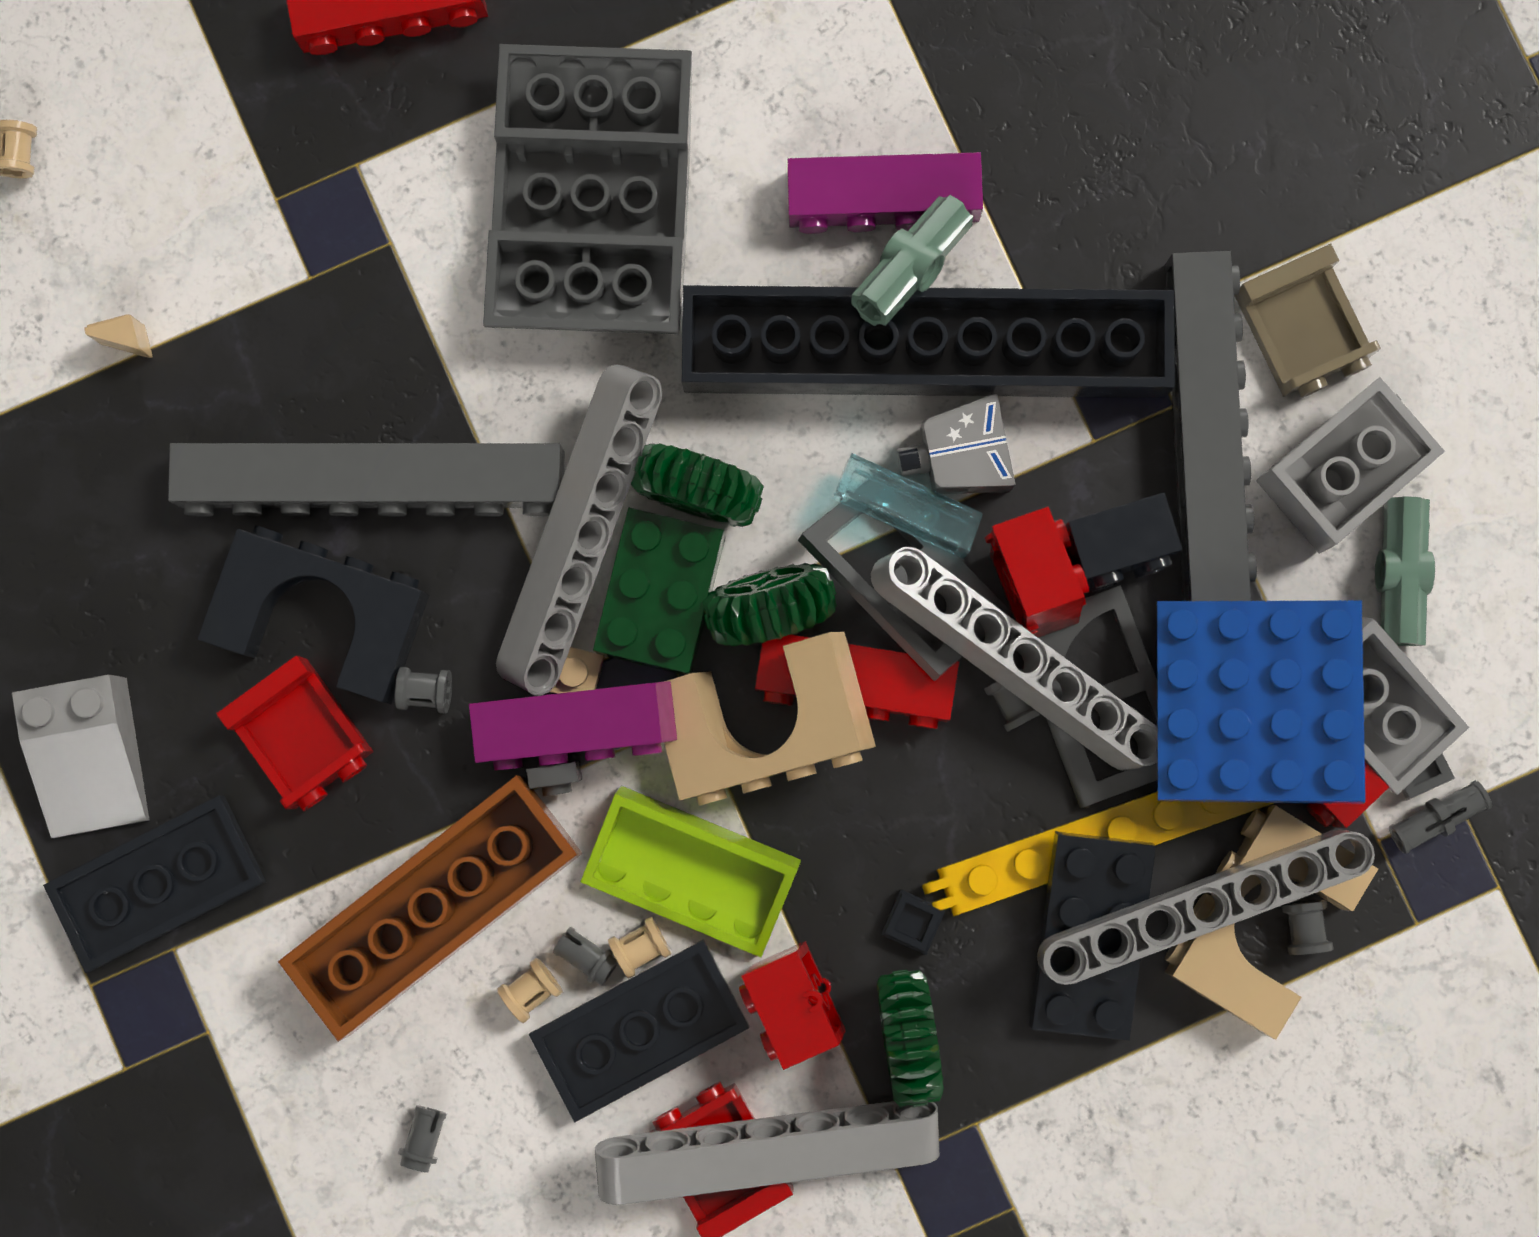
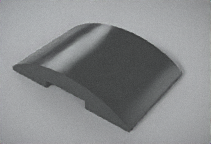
(589, 189)

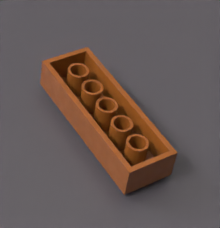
(430, 907)

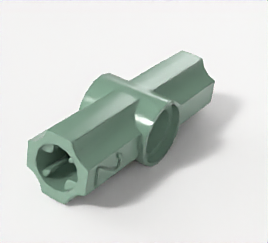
(912, 260)
(1405, 570)

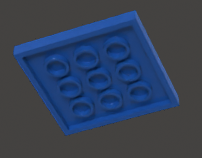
(1260, 701)

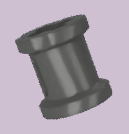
(423, 690)
(1013, 708)
(1307, 927)

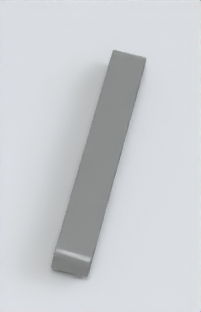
(579, 529)
(995, 658)
(1229, 905)
(765, 1151)

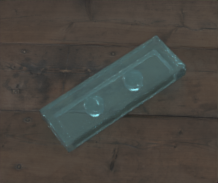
(907, 506)

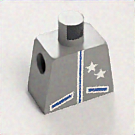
(962, 450)

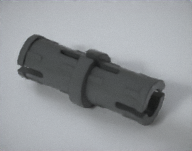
(1440, 816)

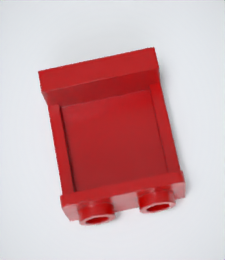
(297, 733)
(725, 1210)

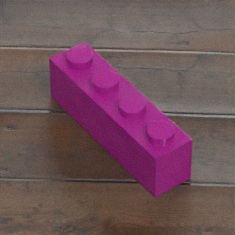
(878, 189)
(573, 722)

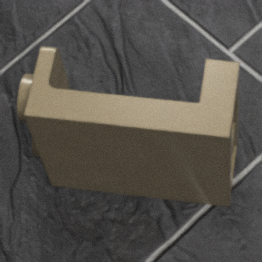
(1305, 323)

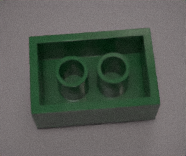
(659, 591)

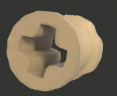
(16, 148)
(639, 947)
(529, 990)

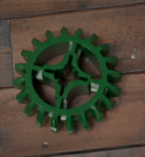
(697, 485)
(770, 604)
(910, 1038)

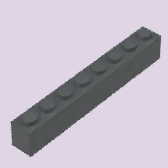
(1210, 429)
(365, 477)

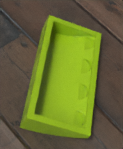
(690, 871)

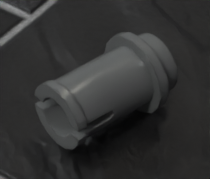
(586, 956)
(422, 1139)

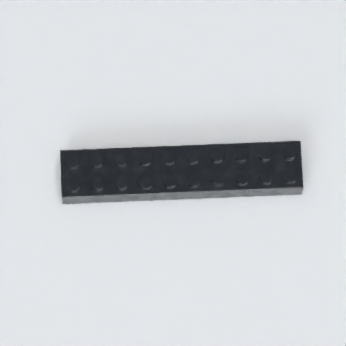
(932, 346)

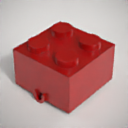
(1037, 572)
(794, 1014)

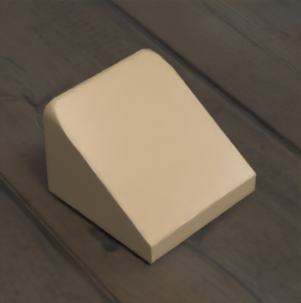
(122, 334)

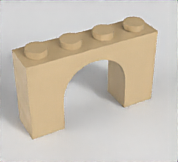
(828, 725)
(1214, 961)

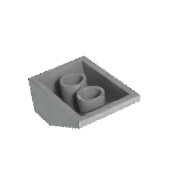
(1350, 466)
(1403, 712)
(82, 754)

